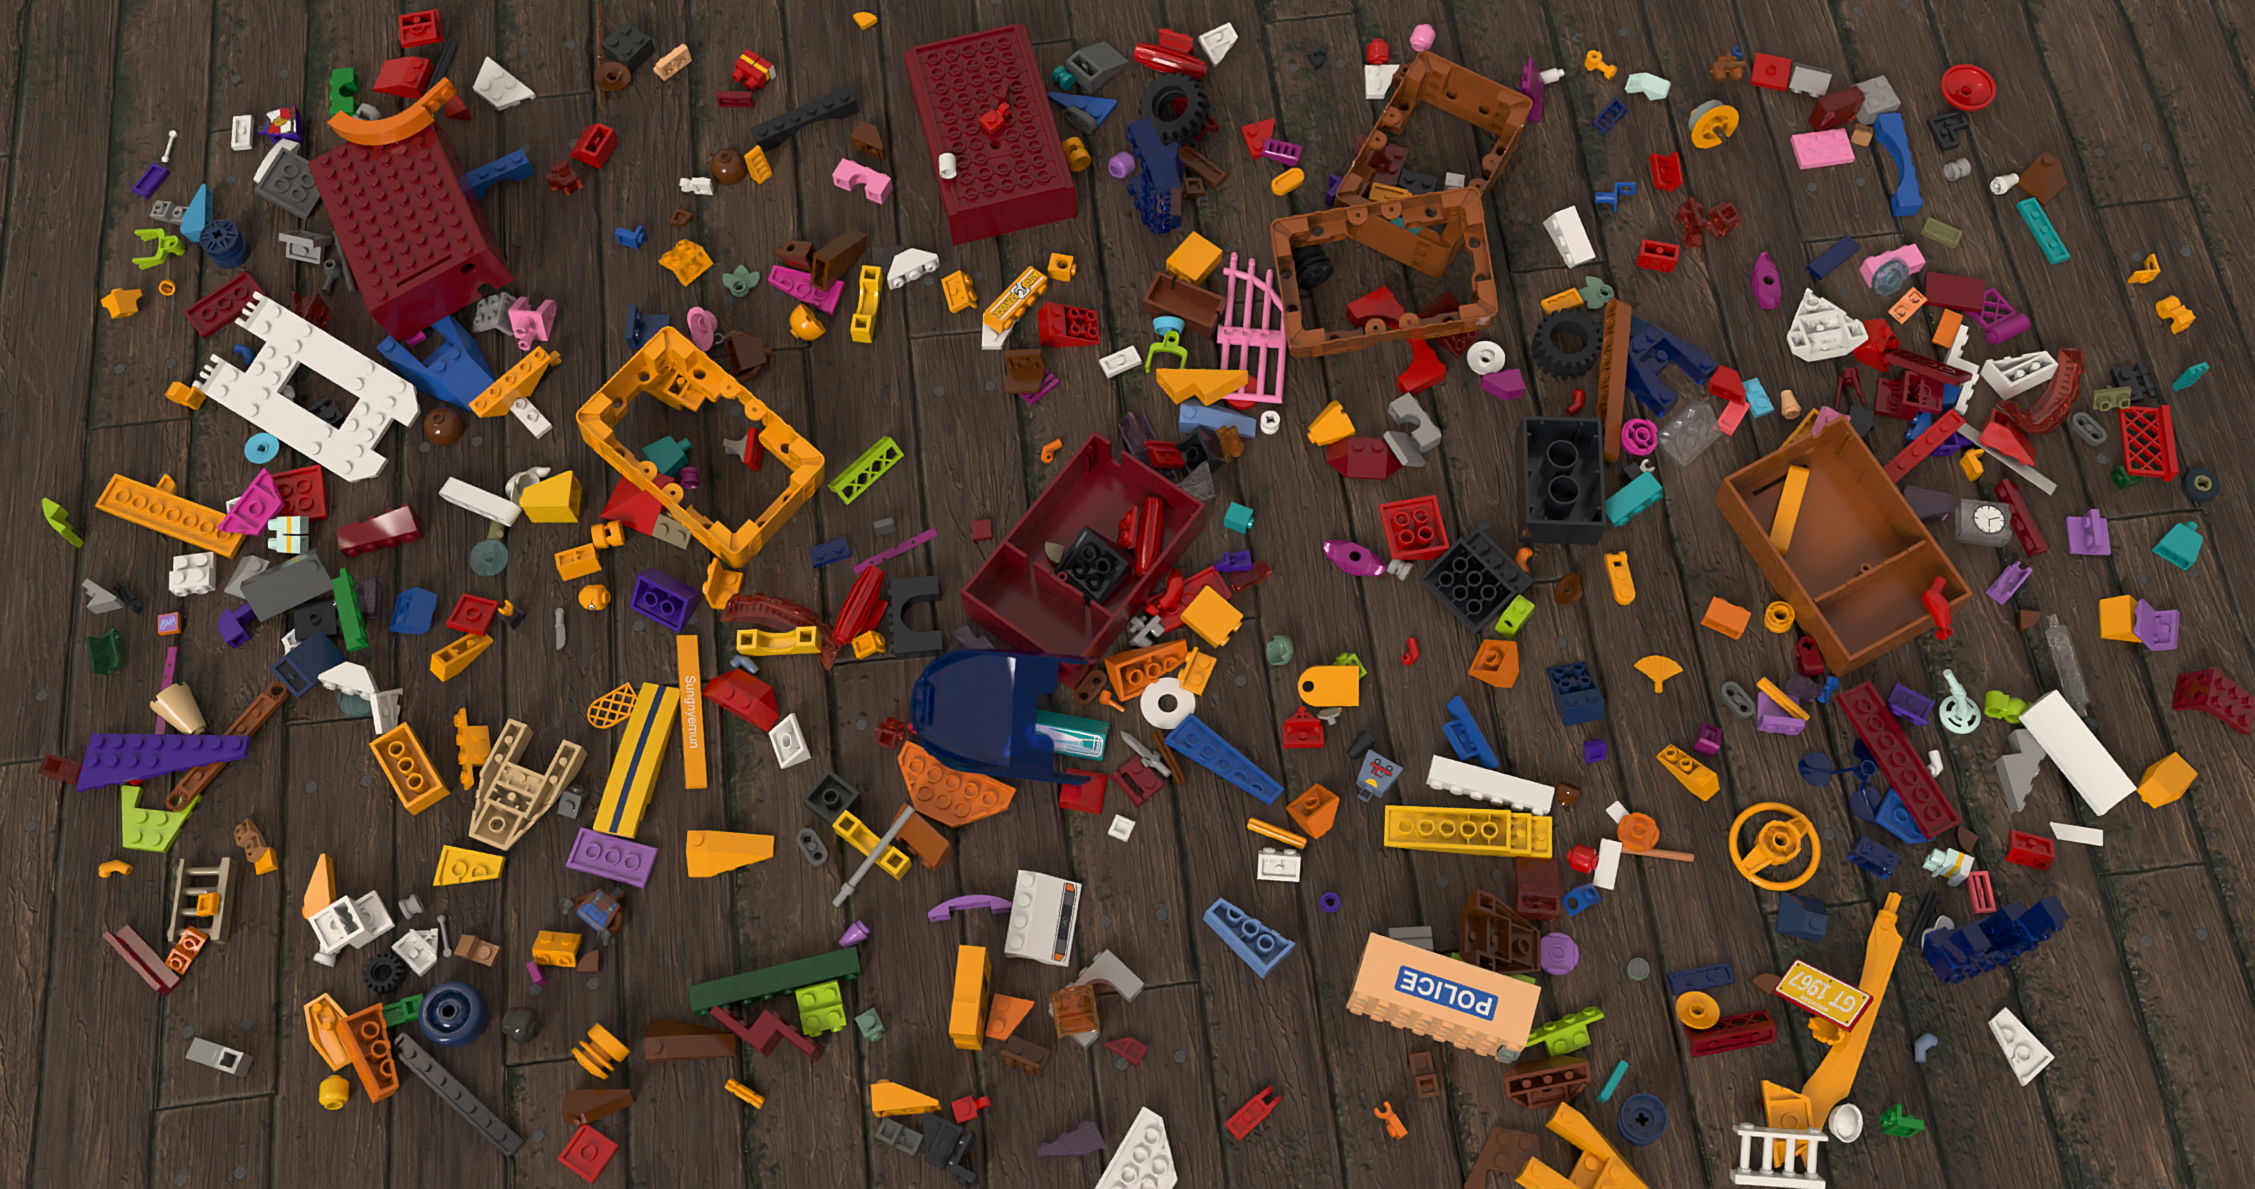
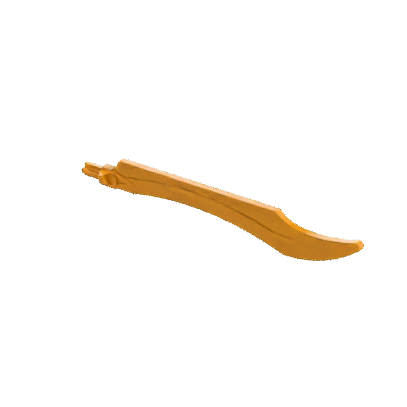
(1837, 1071)

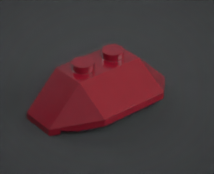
(1363, 458)

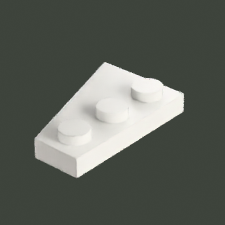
(2021, 1048)

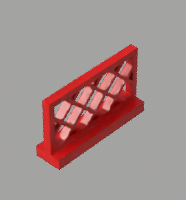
(2163, 442)

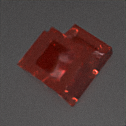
(563, 177)
(1723, 219)

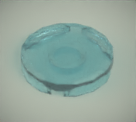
(1889, 277)
(353, 705)

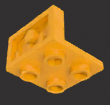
(686, 261)
(721, 584)

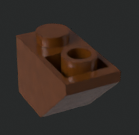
(867, 139)

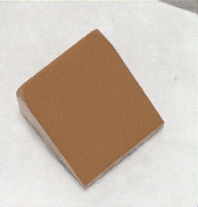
(1861, 134)

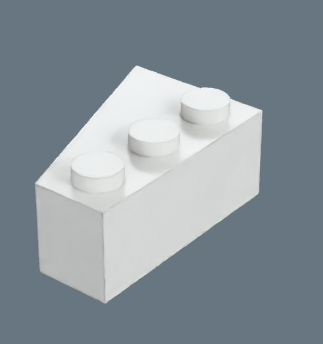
(1569, 237)
(2018, 374)

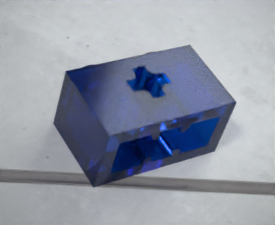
(1874, 857)

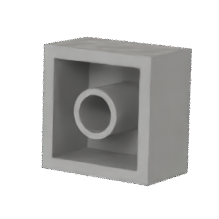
(1878, 99)

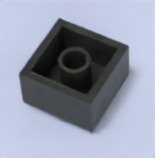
(628, 47)
(831, 798)

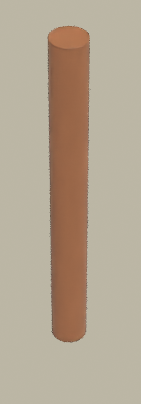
(1662, 854)

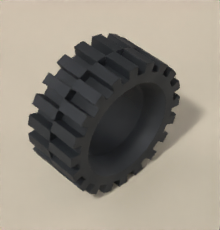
(1563, 363)

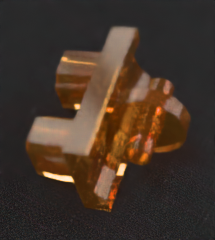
(1727, 64)
(1230, 442)

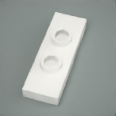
(530, 417)

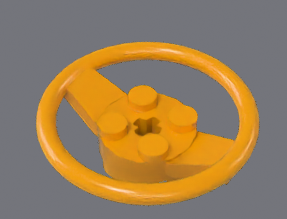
(1766, 849)

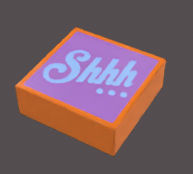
(169, 623)

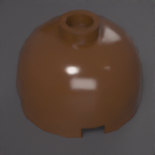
(728, 167)
(443, 426)

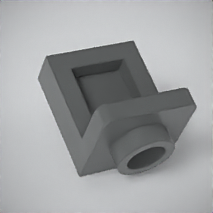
(572, 801)

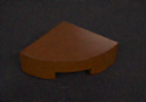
(680, 218)
(2027, 619)
(1965, 839)
(590, 962)
(1766, 982)

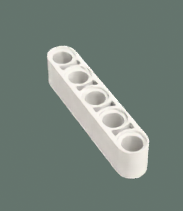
(480, 501)

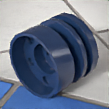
(224, 244)
(1649, 1110)

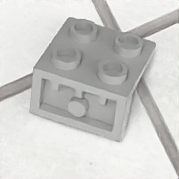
(493, 313)

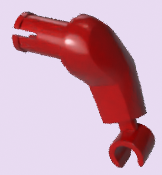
(1174, 589)
(1938, 607)

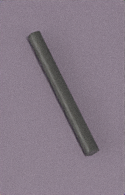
(345, 265)

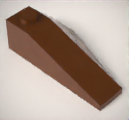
(682, 1041)

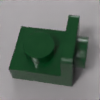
(2122, 479)

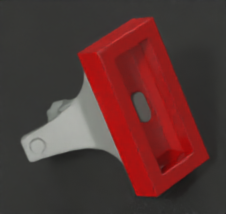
(748, 448)

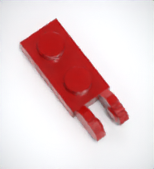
(1251, 1114)

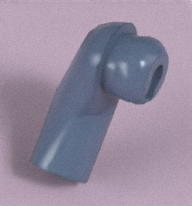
(744, 661)
(1922, 1044)

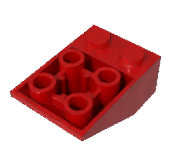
(1067, 326)
(2006, 436)

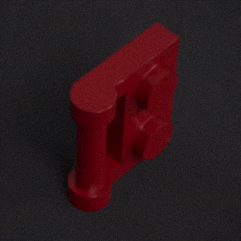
(1142, 776)

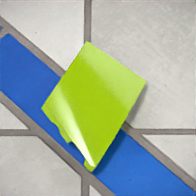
(56, 517)

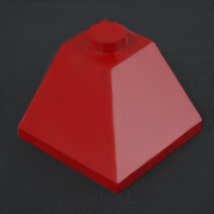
(1086, 796)

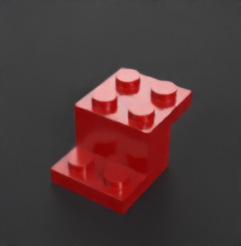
(420, 28)

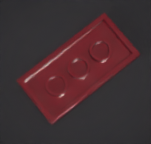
(223, 304)
(1928, 367)

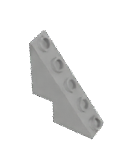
(2019, 768)

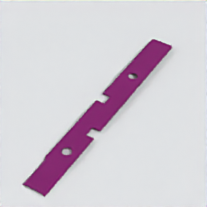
(892, 552)
(169, 671)

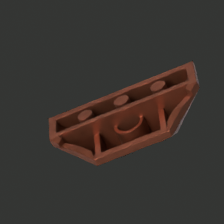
(1547, 1081)

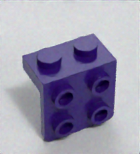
(1910, 703)

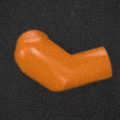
(1048, 450)
(1522, 556)

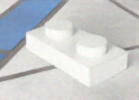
(242, 132)
(1120, 361)

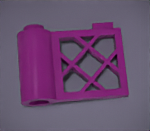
(2003, 326)

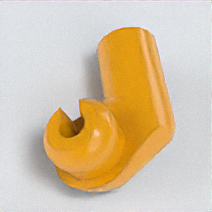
(106, 868)

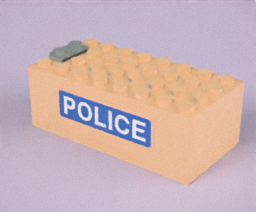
(1443, 998)

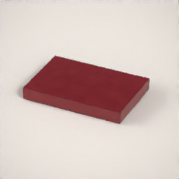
(1954, 292)

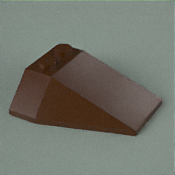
(1497, 937)

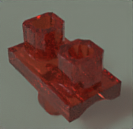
(1690, 215)

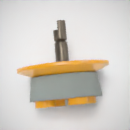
(1712, 124)

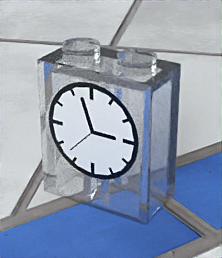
(1982, 522)

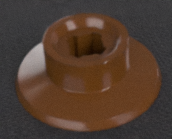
(1568, 589)

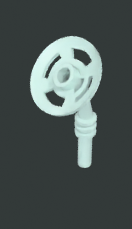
(1961, 709)

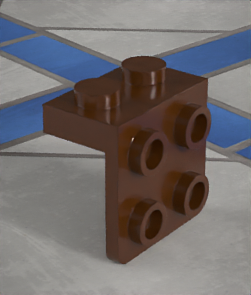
(1025, 371)

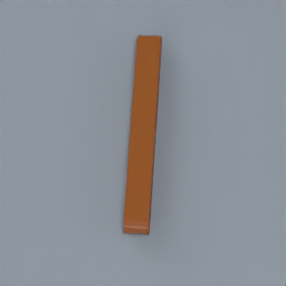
(1613, 375)

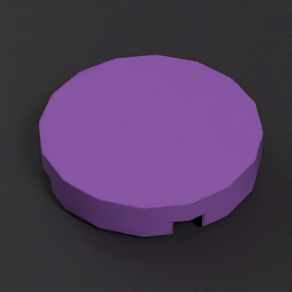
(1558, 953)

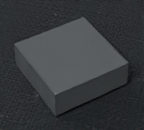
(884, 526)

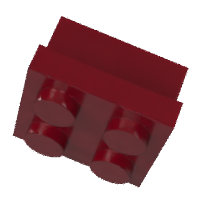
(1908, 396)

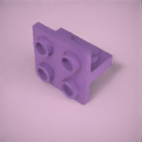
(2088, 534)

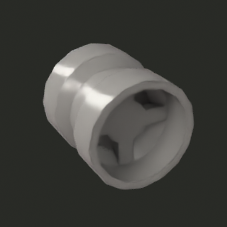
(1955, 170)
(1400, 568)

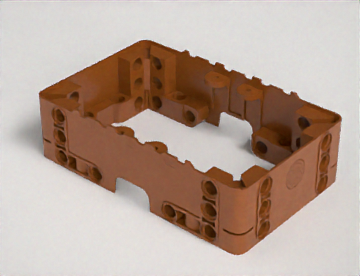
(1463, 95)
(1450, 206)

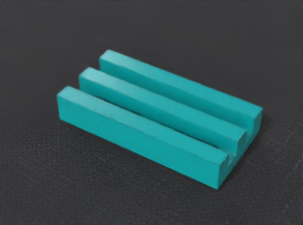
(2190, 376)
(1612, 1081)

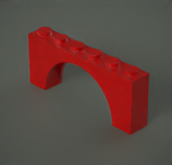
(1425, 368)

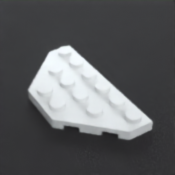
(1142, 1158)

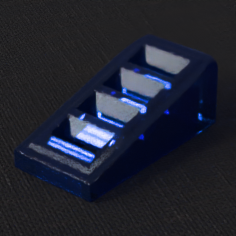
(1617, 104)

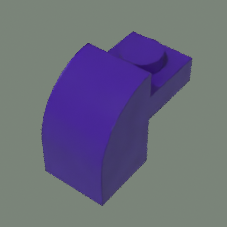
(232, 625)

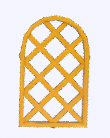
(603, 698)

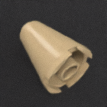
(180, 709)

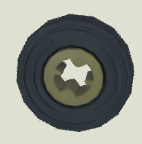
(2200, 476)

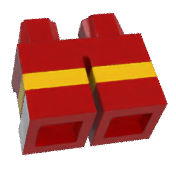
(754, 70)

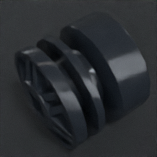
(1311, 266)

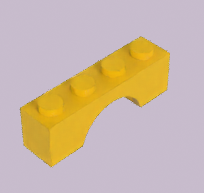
(865, 317)
(761, 643)
(865, 841)

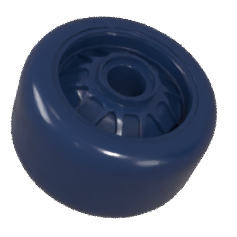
(466, 1023)

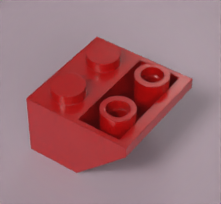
(595, 145)
(1880, 342)

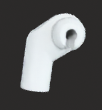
(1935, 766)

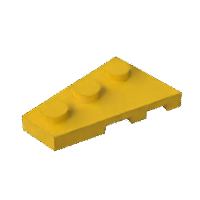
(465, 866)

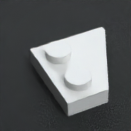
(1218, 42)
(1378, 80)
(992, 339)

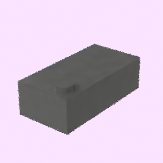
(287, 584)

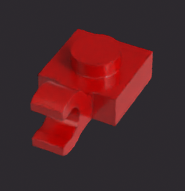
(995, 119)
(966, 1108)

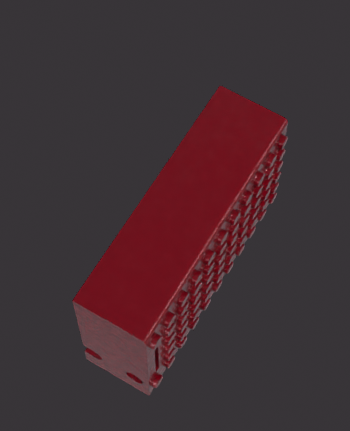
(401, 214)

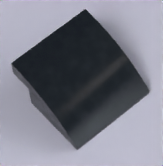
(1476, 580)

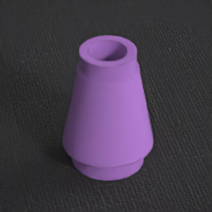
(856, 933)

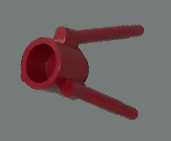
(1850, 379)

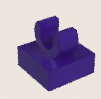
(1594, 751)

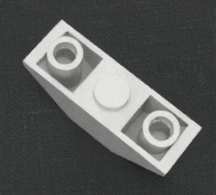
(910, 266)
(350, 679)

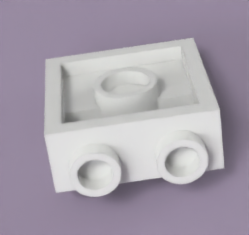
(193, 574)

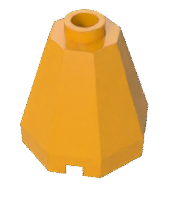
(1331, 425)

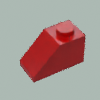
(1727, 385)

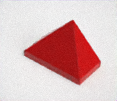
(456, 109)

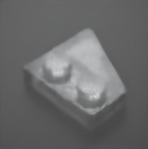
(1199, 483)

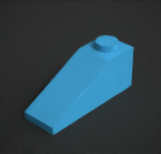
(198, 214)

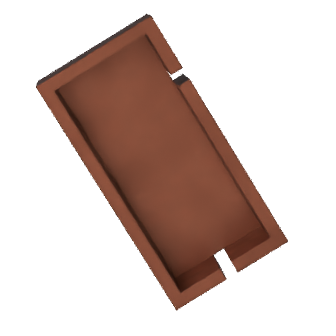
(1194, 305)

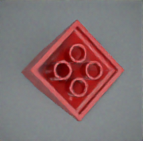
(636, 507)
(1414, 529)

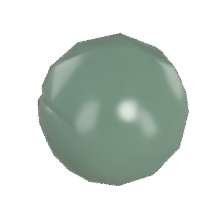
(1280, 650)

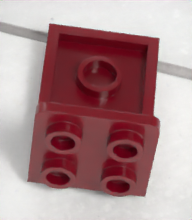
(2216, 695)

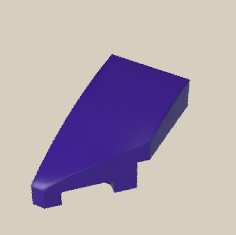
(1235, 562)

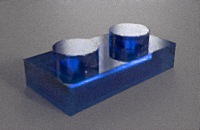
(829, 552)

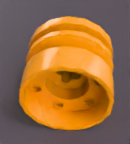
(600, 1051)

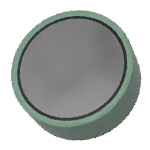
(1638, 969)

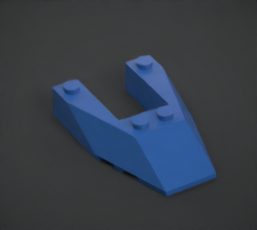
(451, 373)

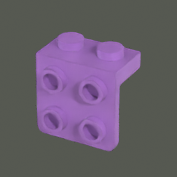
(2156, 628)
(1774, 718)

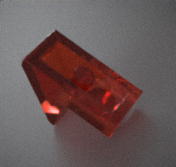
(60, 769)

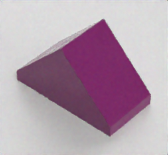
(1707, 740)

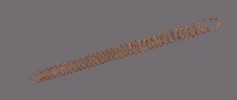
(600, 48)

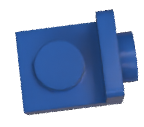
(631, 239)

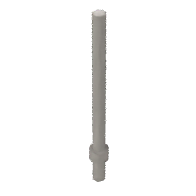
(849, 886)

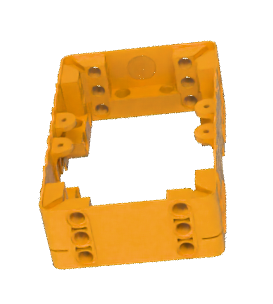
(656, 359)

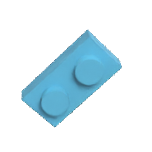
(1757, 398)

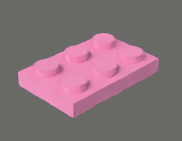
(1822, 148)

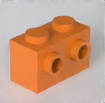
(1726, 618)

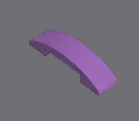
(942, 911)

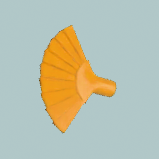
(1658, 669)

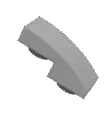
(168, 212)

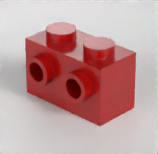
(1657, 255)

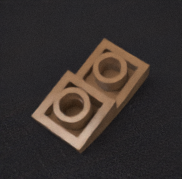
(250, 839)

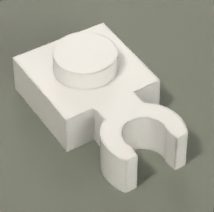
(698, 185)

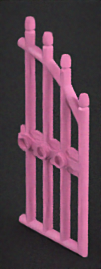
(1253, 337)

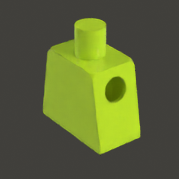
(1517, 614)

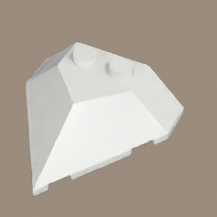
(1823, 330)

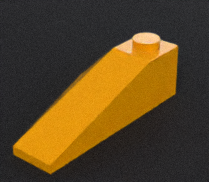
(723, 851)

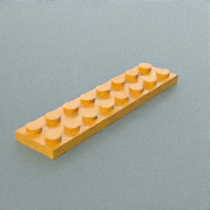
(168, 515)

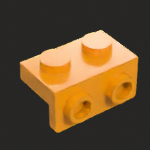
(556, 948)

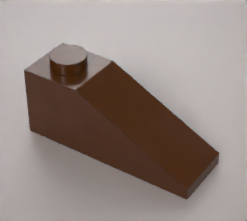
(588, 1105)

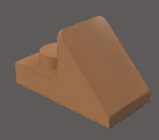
(477, 950)

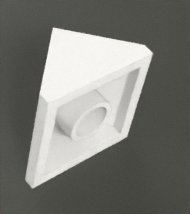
(789, 742)

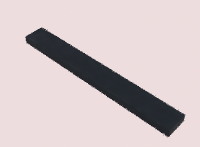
(457, 1095)

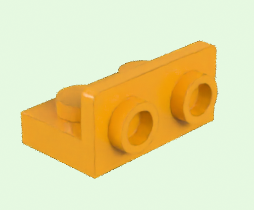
(959, 291)
(1197, 671)

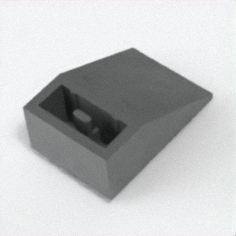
(1095, 65)

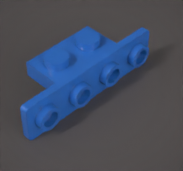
(1467, 737)

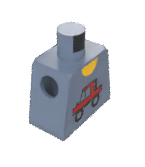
(1376, 776)

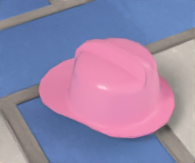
(702, 327)

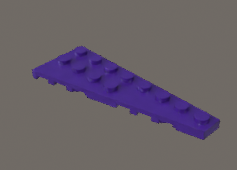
(144, 756)

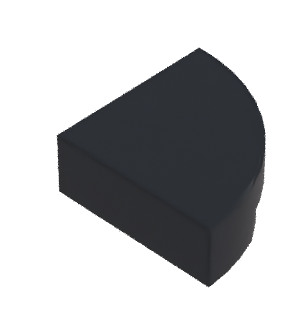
(1317, 57)

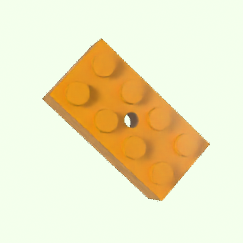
(409, 768)

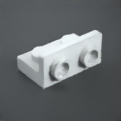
(1278, 865)

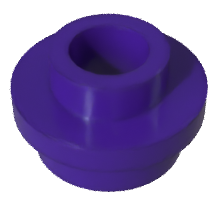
(1330, 896)

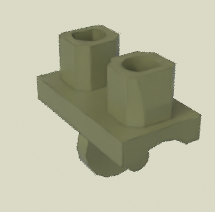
(2111, 397)

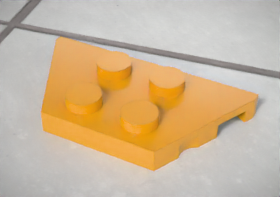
(1786, 1111)

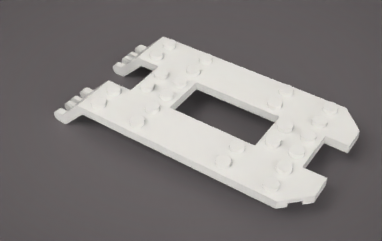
(295, 341)

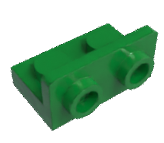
(1899, 1125)

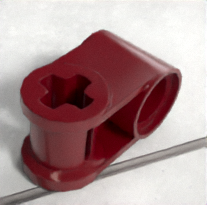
(1808, 657)

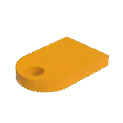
(1332, 685)

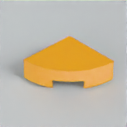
(865, 19)
(167, 485)

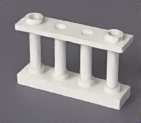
(1766, 1175)

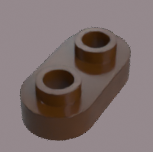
(1090, 689)

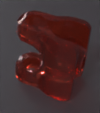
(310, 308)

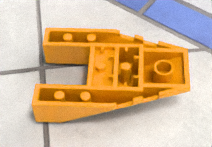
(1597, 1167)

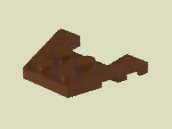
(1503, 1153)

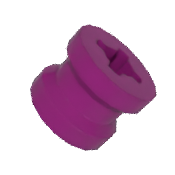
(689, 478)

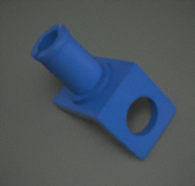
(1611, 197)

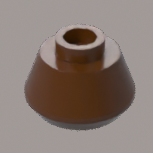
(1567, 793)

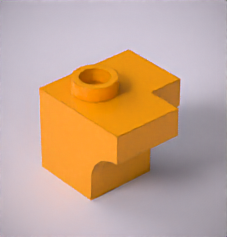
(121, 302)

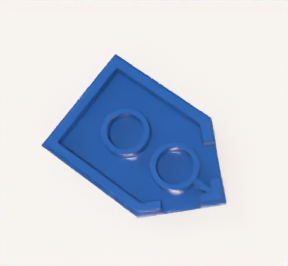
(1897, 819)

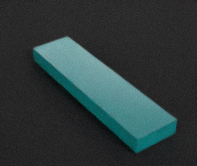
(2043, 231)

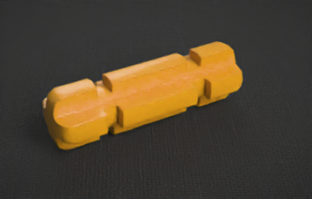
(745, 1093)

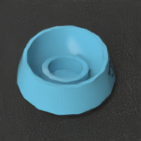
(1167, 323)

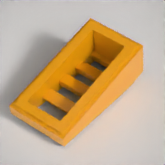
(758, 167)

